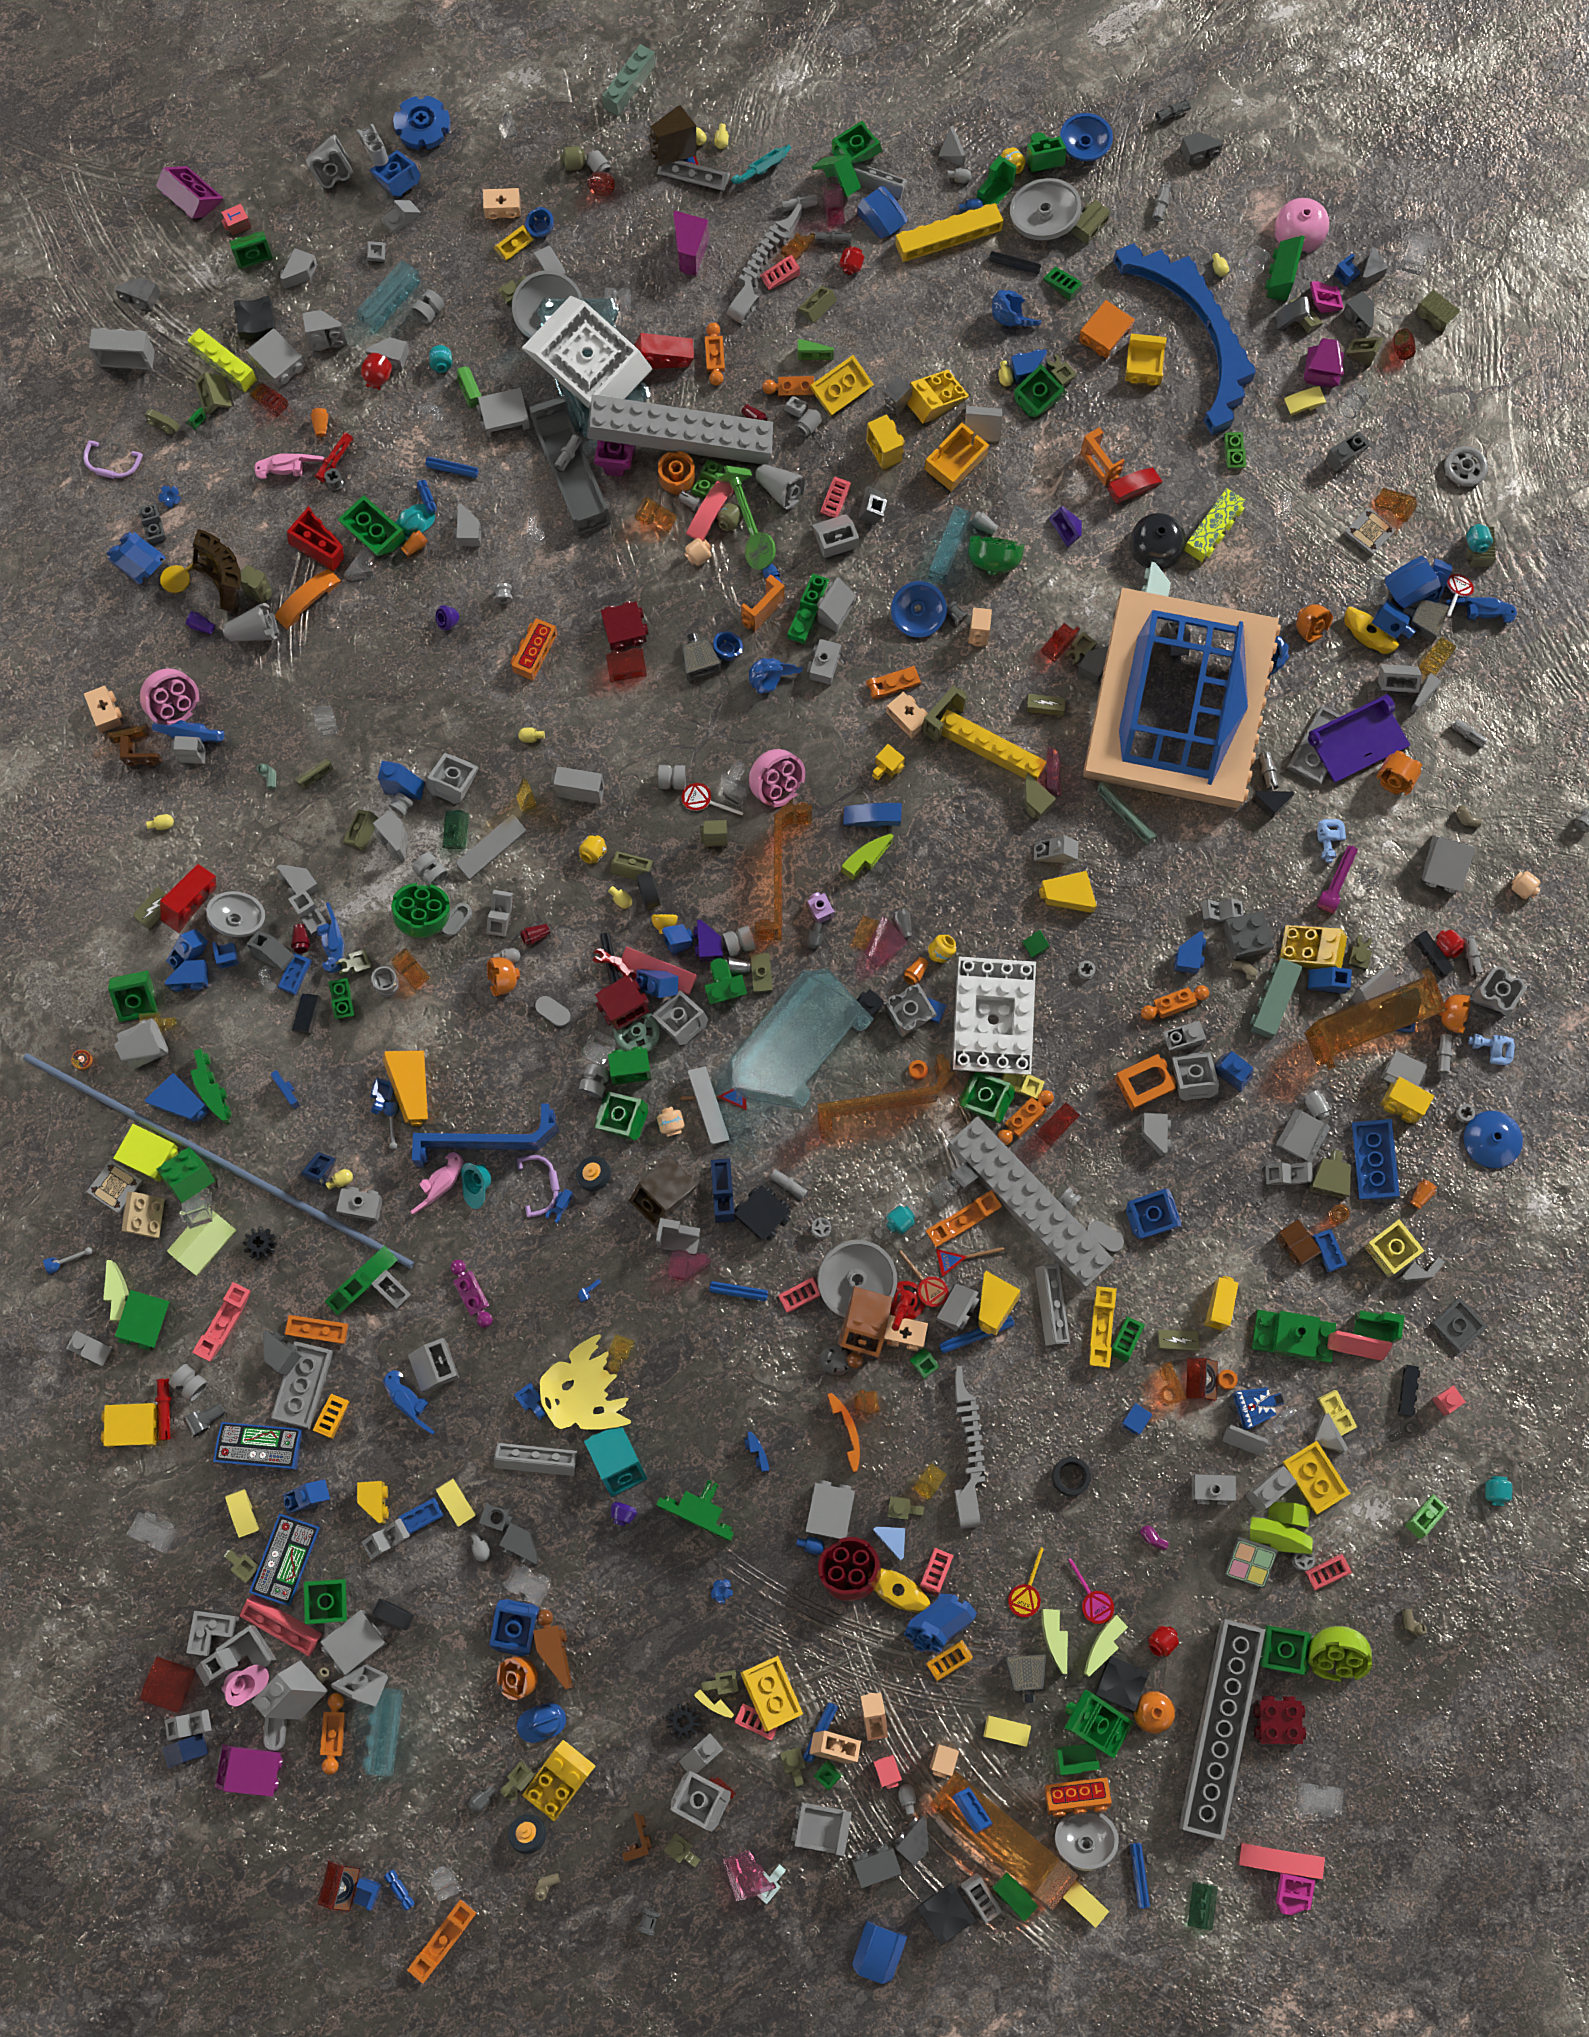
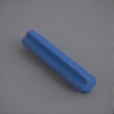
(452, 467)
(738, 1291)
(823, 1725)
(1139, 1875)

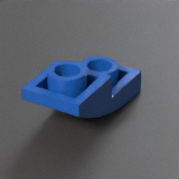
(754, 1445)

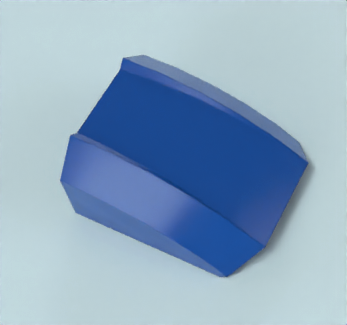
(397, 174)
(881, 212)
(1412, 582)
(1153, 1214)
(513, 1627)
(878, 1953)

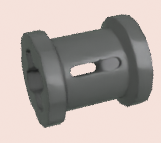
(333, 480)
(956, 613)
(648, 1921)

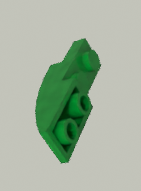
(808, 609)
(211, 1093)
(361, 1280)

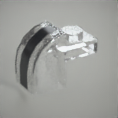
(731, 787)

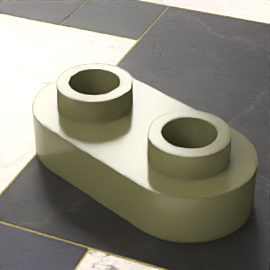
(166, 423)

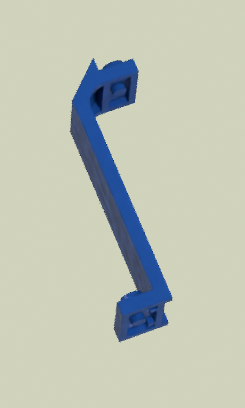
(535, 1141)

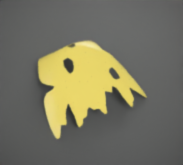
(585, 1394)

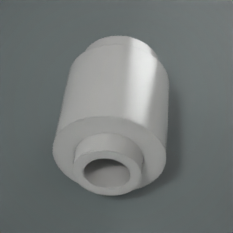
(597, 162)
(808, 422)
(1317, 1105)

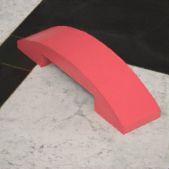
(709, 509)
(222, 1323)
(1281, 1861)

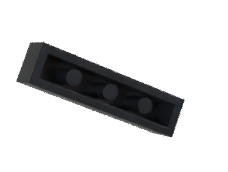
(1433, 954)
(1408, 1391)

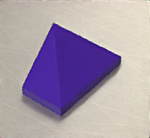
(1067, 525)

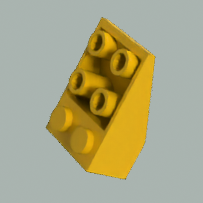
(935, 395)
(1314, 946)
(558, 1780)

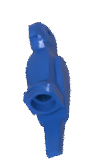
(1486, 608)
(185, 729)
(332, 942)
(405, 1398)

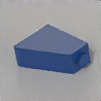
(397, 779)
(177, 1100)

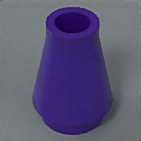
(199, 622)

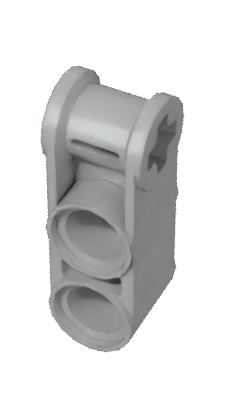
(373, 144)

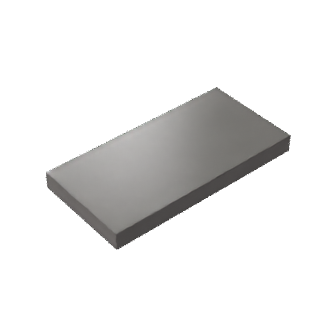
(1305, 759)
(302, 1387)

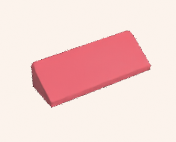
(1358, 1345)

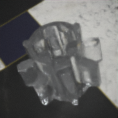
(1364, 878)

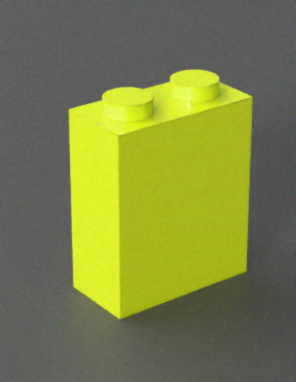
(145, 1151)

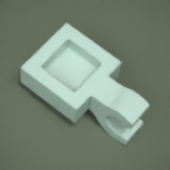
(774, 1877)

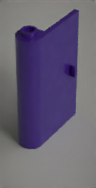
(1349, 739)

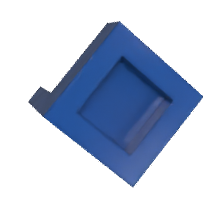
(1347, 271)
(225, 955)
(1136, 1419)
(367, 1893)

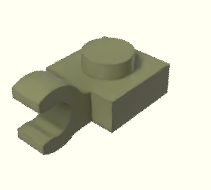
(508, 290)
(901, 1508)
(243, 1567)
(724, 1683)
(793, 1762)
(519, 1778)
(679, 1849)

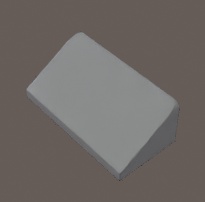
(1245, 1440)

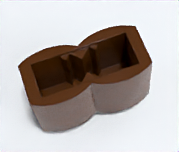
(1298, 1243)

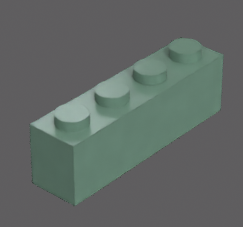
(628, 80)
(1276, 998)

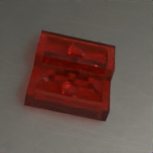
(167, 1684)

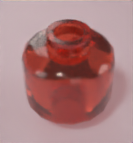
(601, 183)

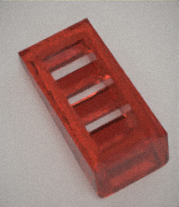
(278, 408)

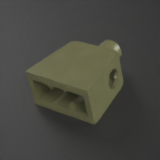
(1332, 1176)

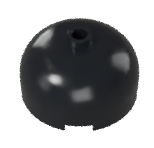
(1157, 540)

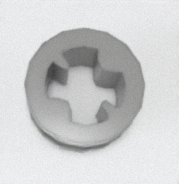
(1082, 975)
(1459, 1116)

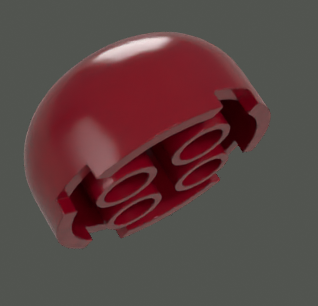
(846, 1569)

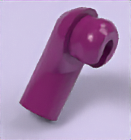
(1153, 1538)

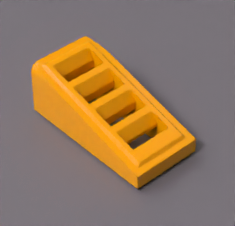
(334, 1426)
(963, 1648)

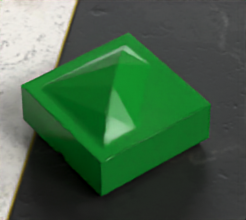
(828, 1775)

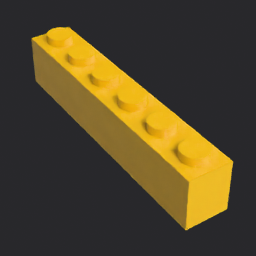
(949, 232)
(991, 746)

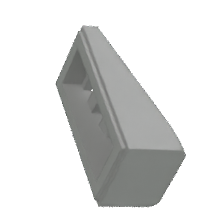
(1428, 688)
(971, 1883)

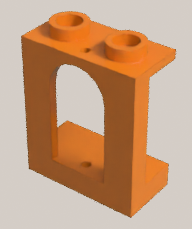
(1090, 446)
(1134, 1100)

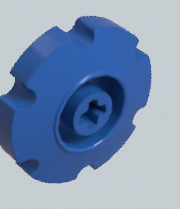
(422, 122)

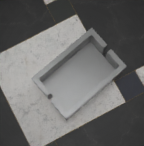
(121, 348)

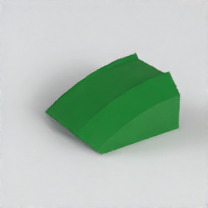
(857, 143)
(1038, 392)
(987, 1096)
(621, 1115)
(1285, 1650)

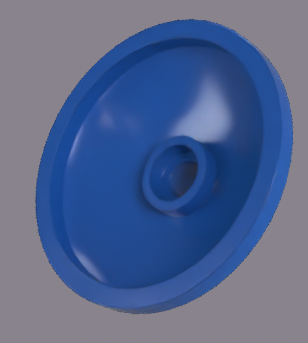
(1090, 130)
(928, 618)
(1483, 1146)

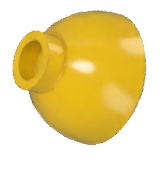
(663, 920)

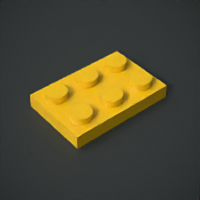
(841, 385)
(1316, 1477)
(771, 1693)

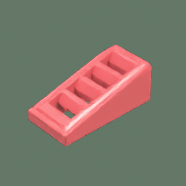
(783, 278)
(840, 487)
(813, 1281)
(1325, 1564)
(929, 1588)
(740, 1716)

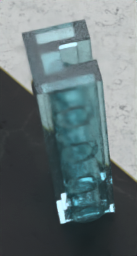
(389, 295)
(950, 545)
(383, 1733)

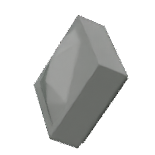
(375, 251)
(796, 406)

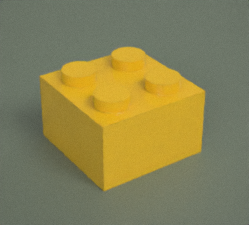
(885, 441)
(1406, 1100)

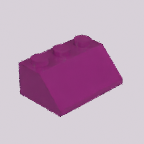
(188, 191)

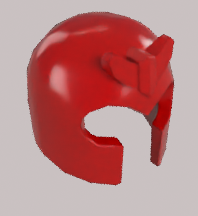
(376, 370)

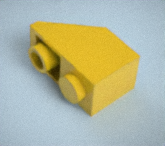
(372, 1499)

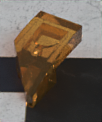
(797, 246)

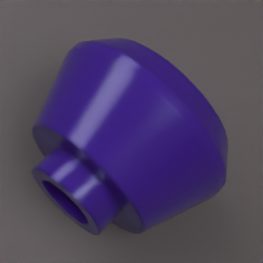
(446, 617)
(622, 1513)

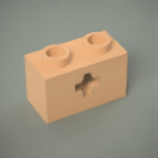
(501, 203)
(980, 626)
(97, 701)
(908, 723)
(915, 1329)
(874, 1716)
(835, 1747)
(943, 1761)

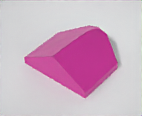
(1326, 297)
(1294, 1893)

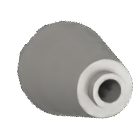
(781, 484)
(252, 625)

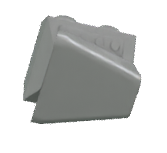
(329, 163)
(1499, 991)
(141, 1044)

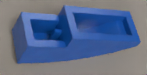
(873, 815)

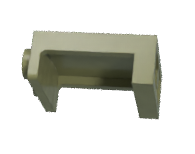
(953, 698)

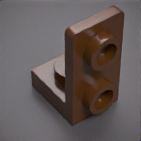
(130, 758)
(633, 1851)

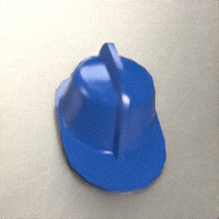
(541, 1722)

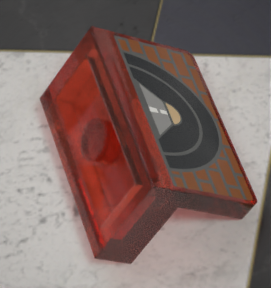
(1201, 1379)
(338, 1886)

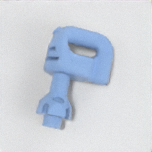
(1327, 836)
(1495, 1045)

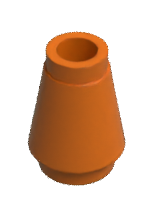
(319, 420)
(414, 543)
(914, 973)
(1423, 1193)

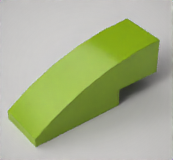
(866, 856)
(1280, 1536)

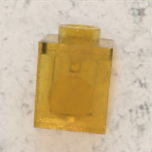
(930, 1481)

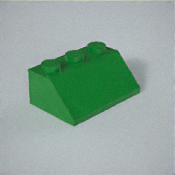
(1284, 268)
(372, 527)

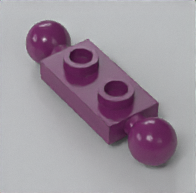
(471, 1293)

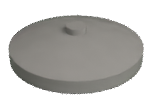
(1045, 209)
(532, 292)
(851, 1265)

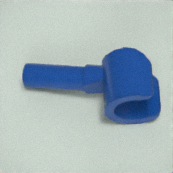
(583, 1294)

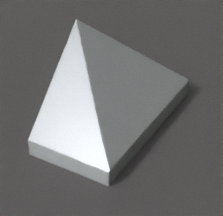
(952, 148)
(1329, 1436)

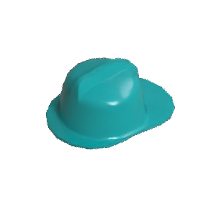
(415, 519)
(474, 1183)

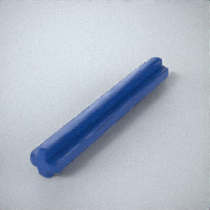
(970, 1337)

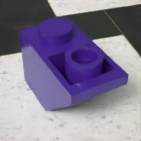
(709, 942)

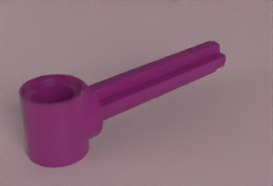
(1330, 898)

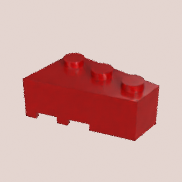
(665, 351)
(315, 540)
(187, 897)

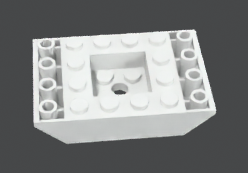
(610, 371)
(1001, 990)

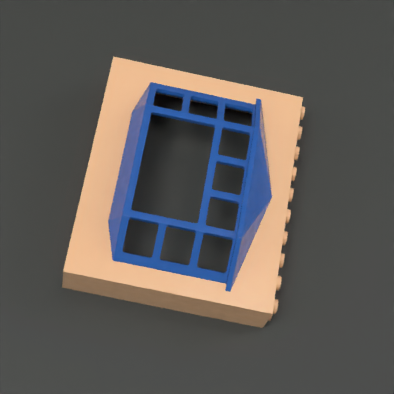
(1123, 686)

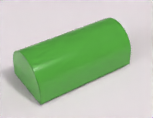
(468, 386)

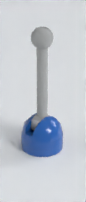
(391, 1110)
(52, 1264)

